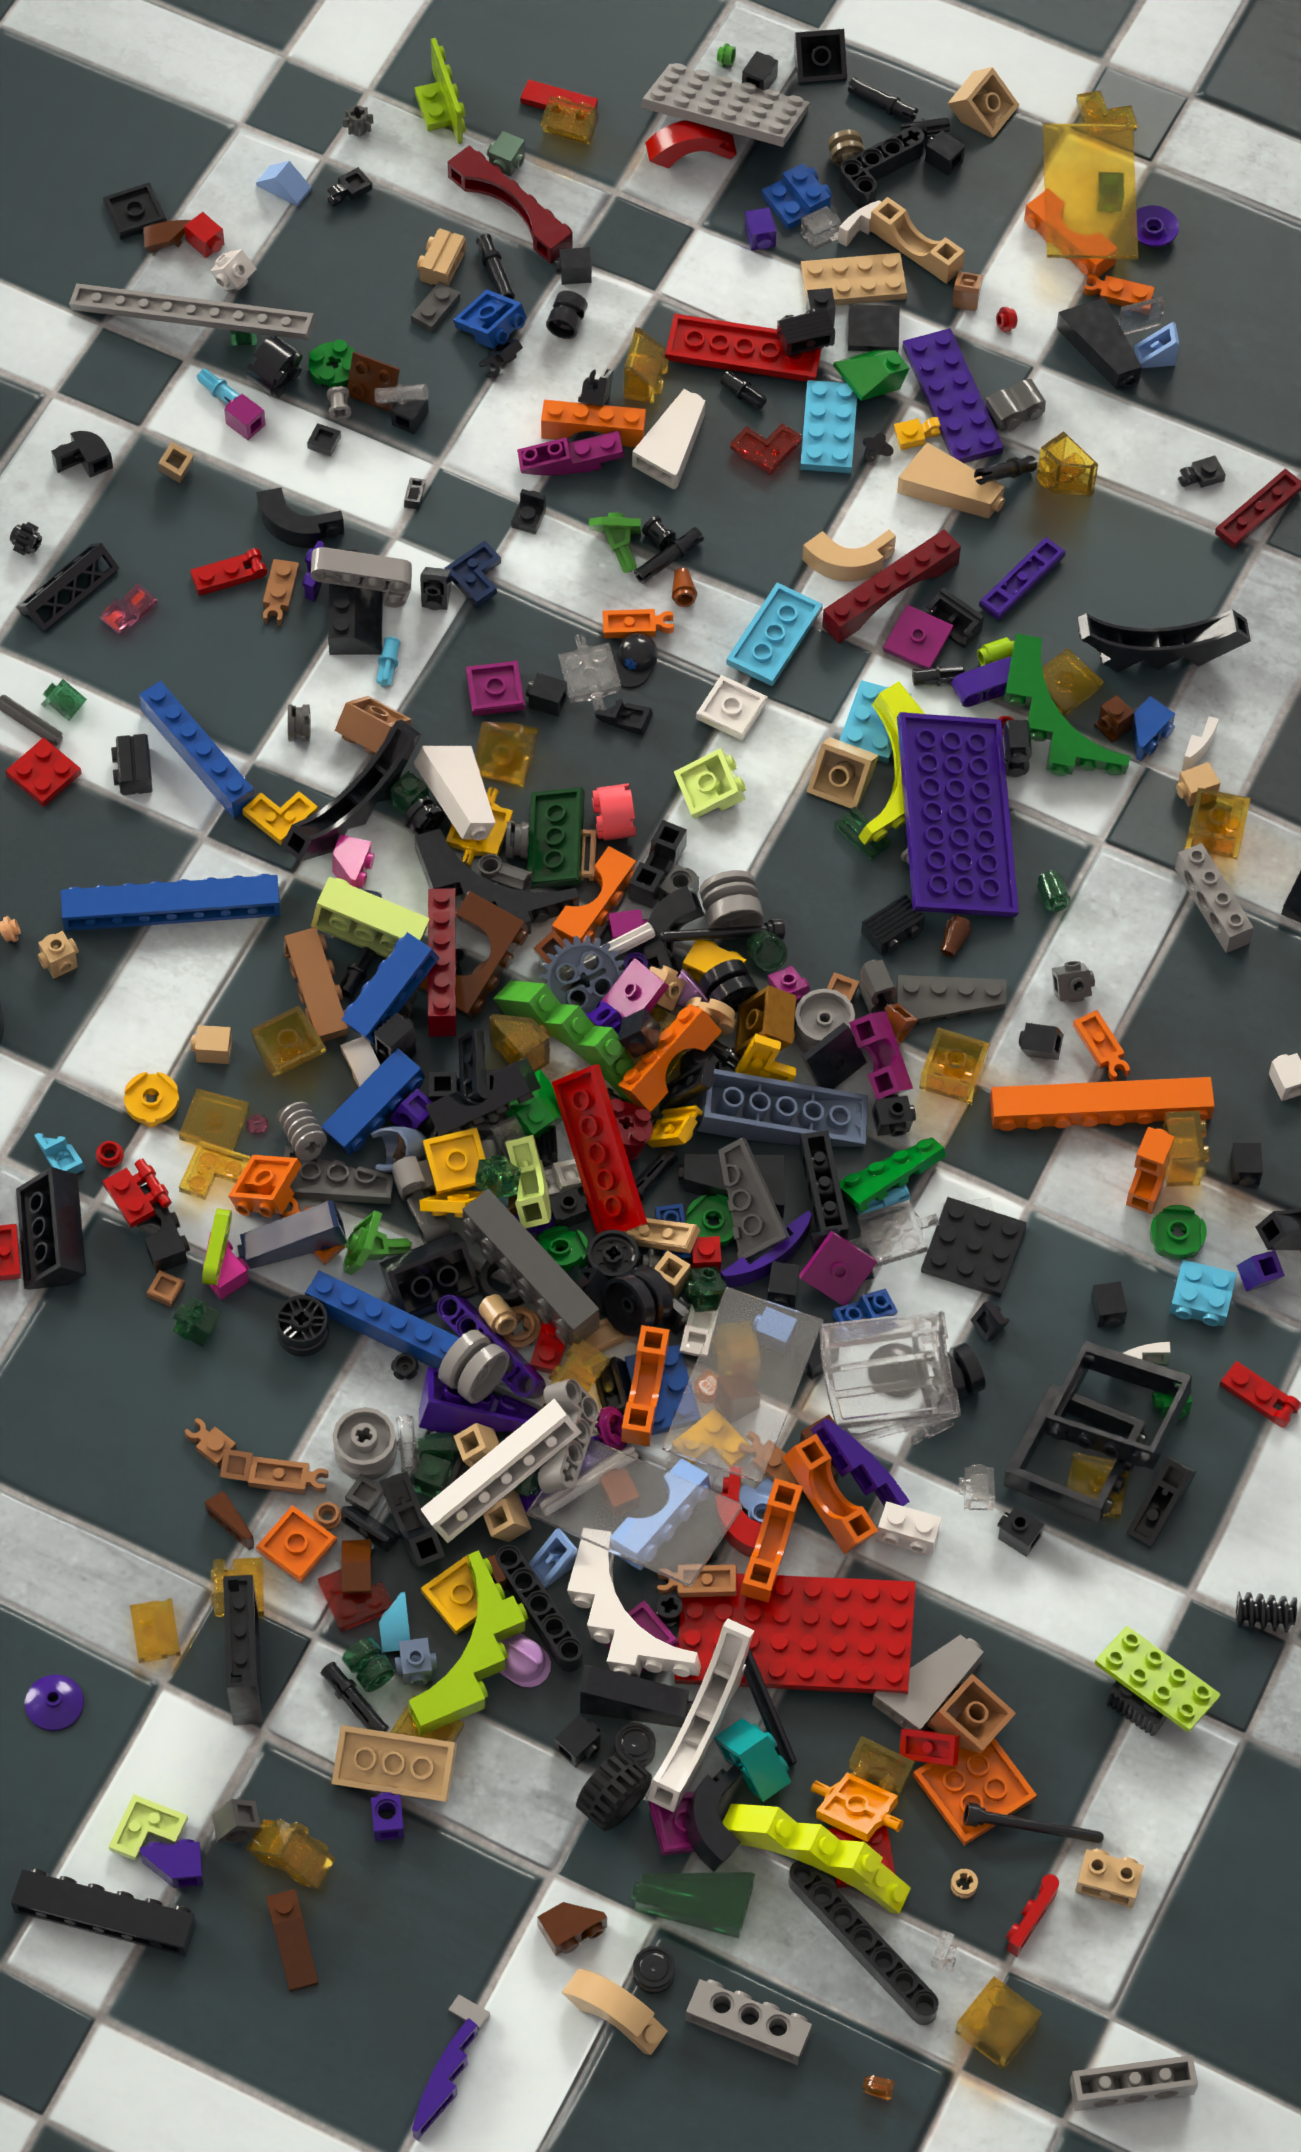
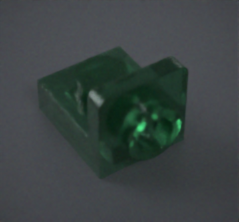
(63, 699)

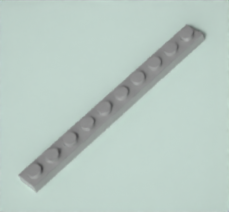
(192, 311)

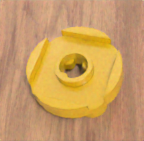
(151, 1113)

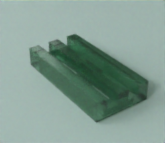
(852, 837)

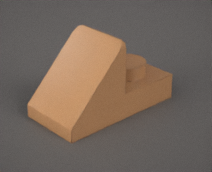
(967, 291)

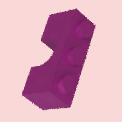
(878, 1039)

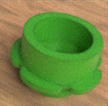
(726, 55)

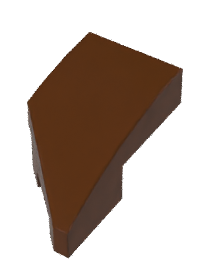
(164, 234)

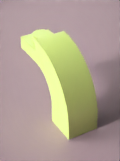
(532, 1193)

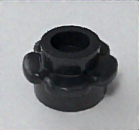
(404, 1360)

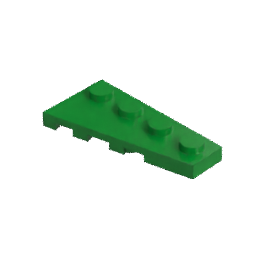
(894, 1171)

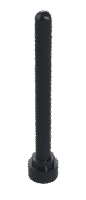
(774, 925)
(977, 1815)

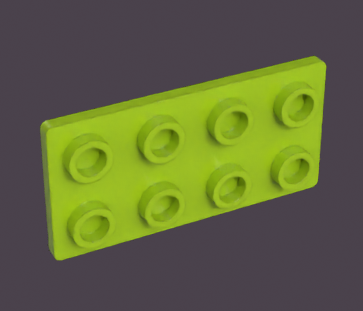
(439, 99)
(1157, 1679)

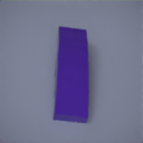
(852, 1457)
(440, 2089)

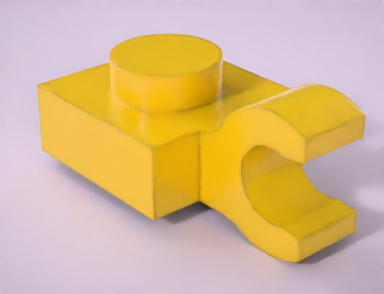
(913, 434)

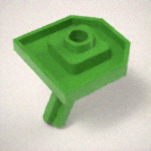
(618, 535)
(369, 1244)

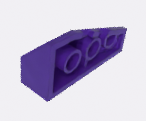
(447, 1411)

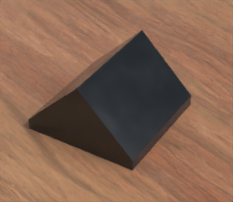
(820, 55)

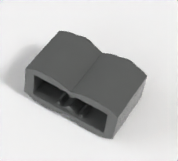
(1015, 405)
(876, 986)

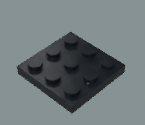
(973, 1247)

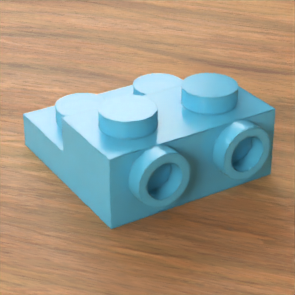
(1203, 1293)

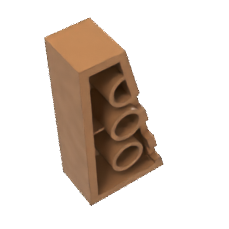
(315, 983)

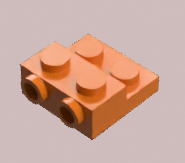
(265, 1185)

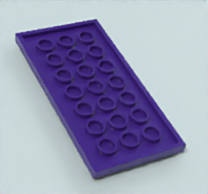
(957, 815)

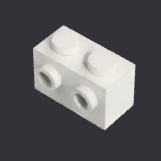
(908, 1528)

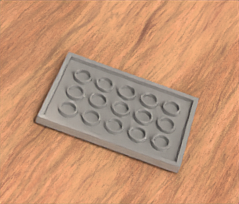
(725, 104)

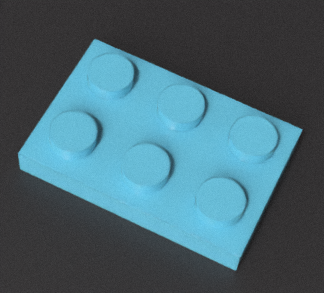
(864, 725)

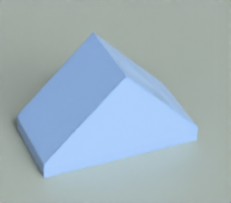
(285, 182)
(1159, 348)
(554, 1558)

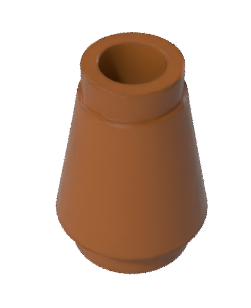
(683, 588)

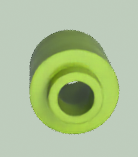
(995, 651)

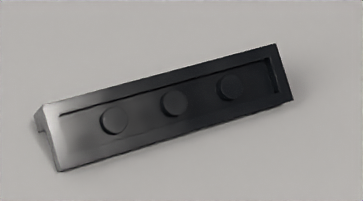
(64, 577)

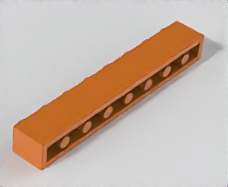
(1098, 1102)

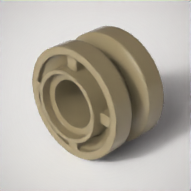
(844, 145)

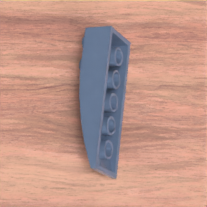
(780, 1110)

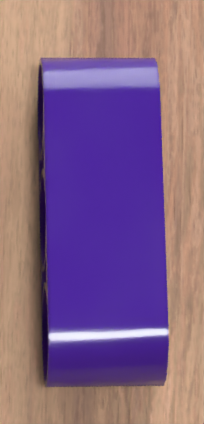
(982, 683)

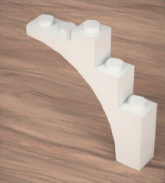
(608, 1621)
(704, 1717)

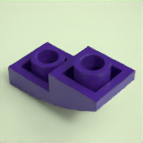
(311, 586)

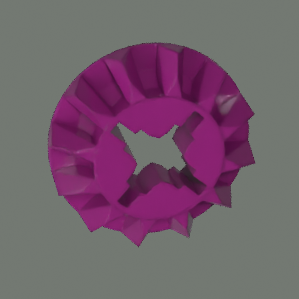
(610, 1434)

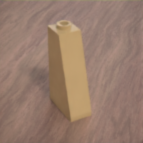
(949, 483)

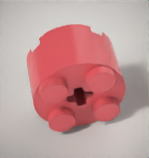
(615, 812)

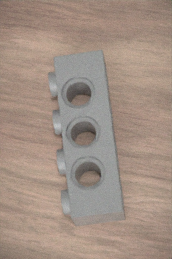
(1214, 898)
(758, 2035)
(1133, 2083)

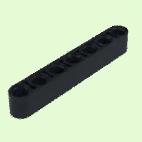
(865, 1955)

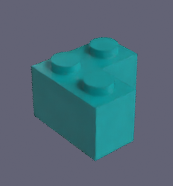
(756, 1756)

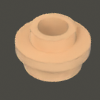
(9, 929)

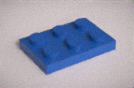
(672, 1387)

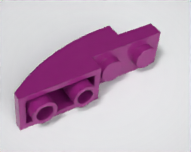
(565, 458)

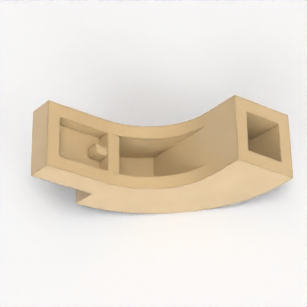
(848, 563)
(614, 2004)

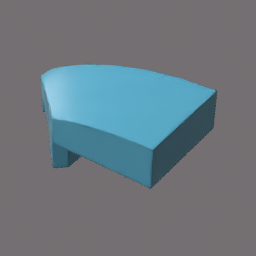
(60, 1154)
(394, 1625)

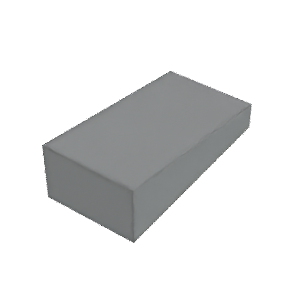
(466, 2009)

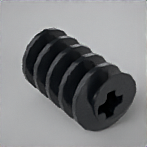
(1266, 1611)

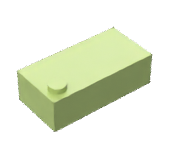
(365, 918)

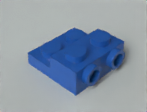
(797, 195)
(491, 318)

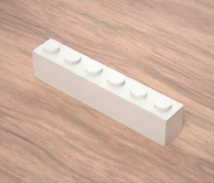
(500, 1471)

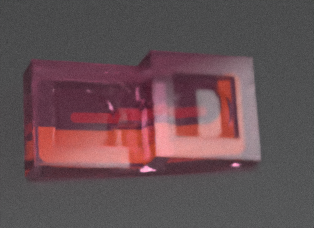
(129, 610)

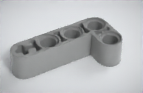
(364, 571)
(416, 1176)
(564, 1467)

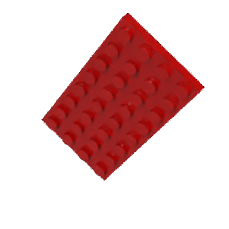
(813, 1633)

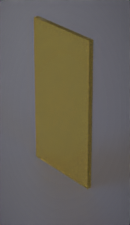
(1090, 191)

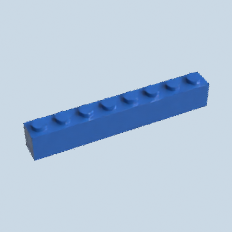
(170, 902)

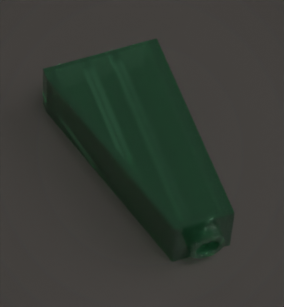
(697, 1899)

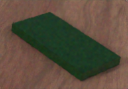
(556, 837)

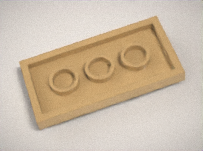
(857, 278)
(394, 1763)

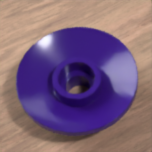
(1161, 221)
(54, 1715)

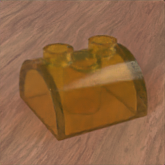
(287, 1041)

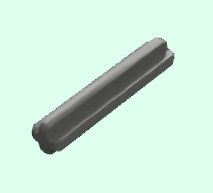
(30, 720)

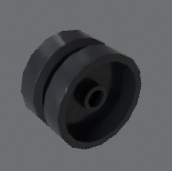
(637, 1300)

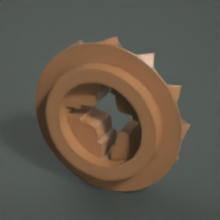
(531, 1325)

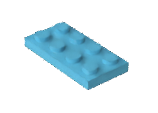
(828, 427)
(774, 634)

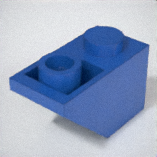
(1150, 725)

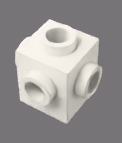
(232, 270)

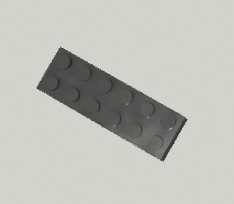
(530, 1269)

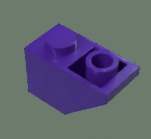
(175, 1863)

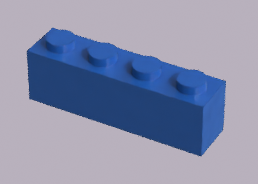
(390, 987)
(373, 1102)

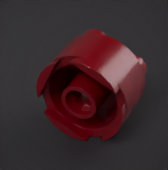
(634, 1127)

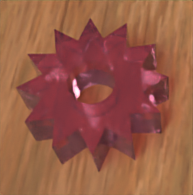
(257, 1128)

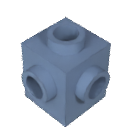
(415, 1662)

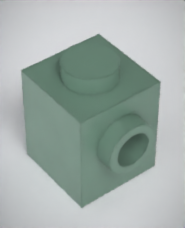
(507, 153)

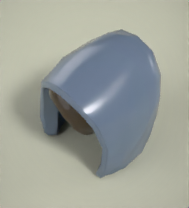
(400, 1143)

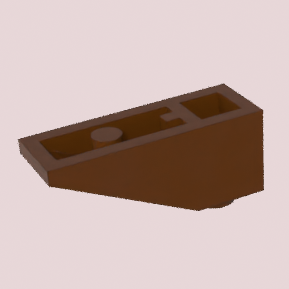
(292, 1940)

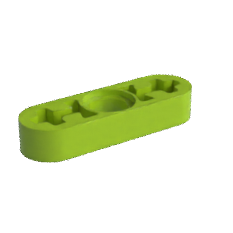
(217, 1246)

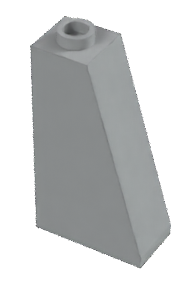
(931, 1684)

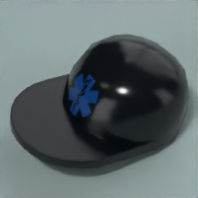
(635, 659)

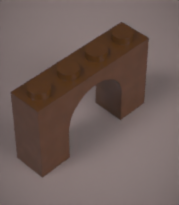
(505, 935)

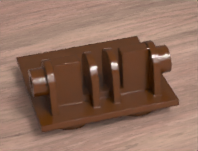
(367, 375)

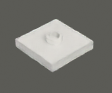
(731, 707)

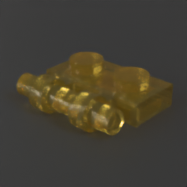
(241, 1566)

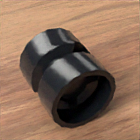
(567, 314)

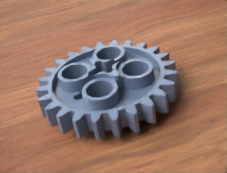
(573, 956)

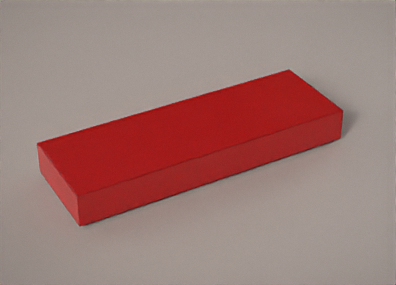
(537, 95)

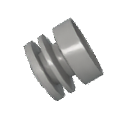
(731, 900)

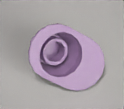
(690, 989)
(526, 1661)

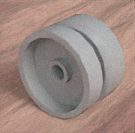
(819, 1015)
(474, 1366)
(364, 1443)

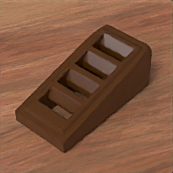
(225, 1514)

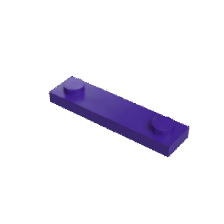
(1022, 578)

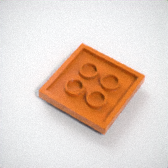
(978, 1778)

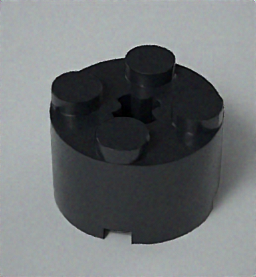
(275, 366)

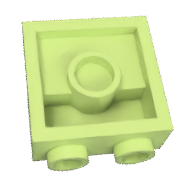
(710, 783)

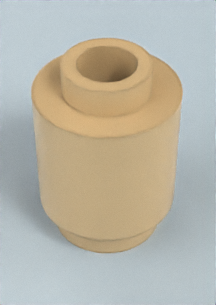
(498, 1314)

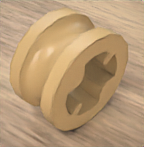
(969, 1875)

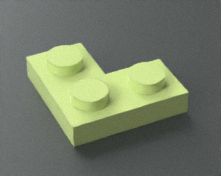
(146, 1819)

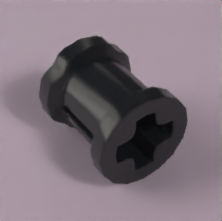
(658, 532)
(663, 1604)

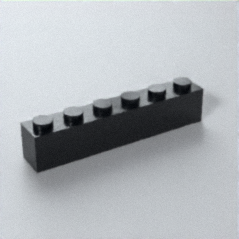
(104, 1912)

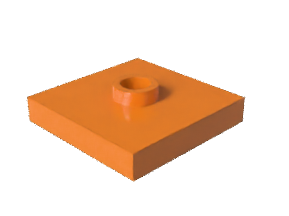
(296, 1544)

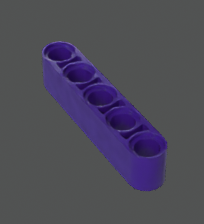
(521, 1371)

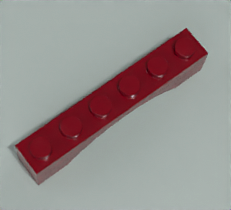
(477, 175)
(856, 607)
(443, 974)

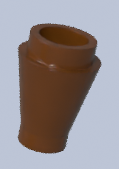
(955, 934)

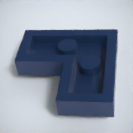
(469, 572)

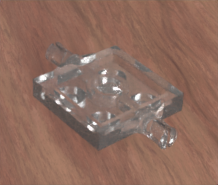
(590, 673)
(893, 1232)

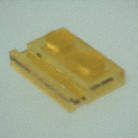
(155, 1630)

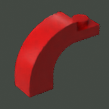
(688, 137)
(743, 1531)

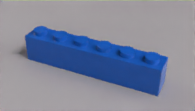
(196, 749)
(381, 1320)

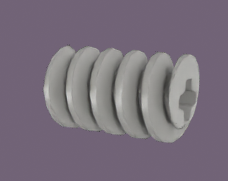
(302, 1130)

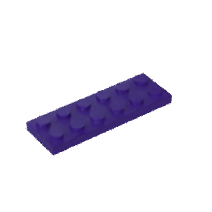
(952, 396)

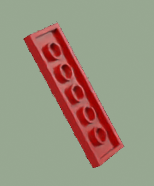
(737, 348)
(599, 1151)

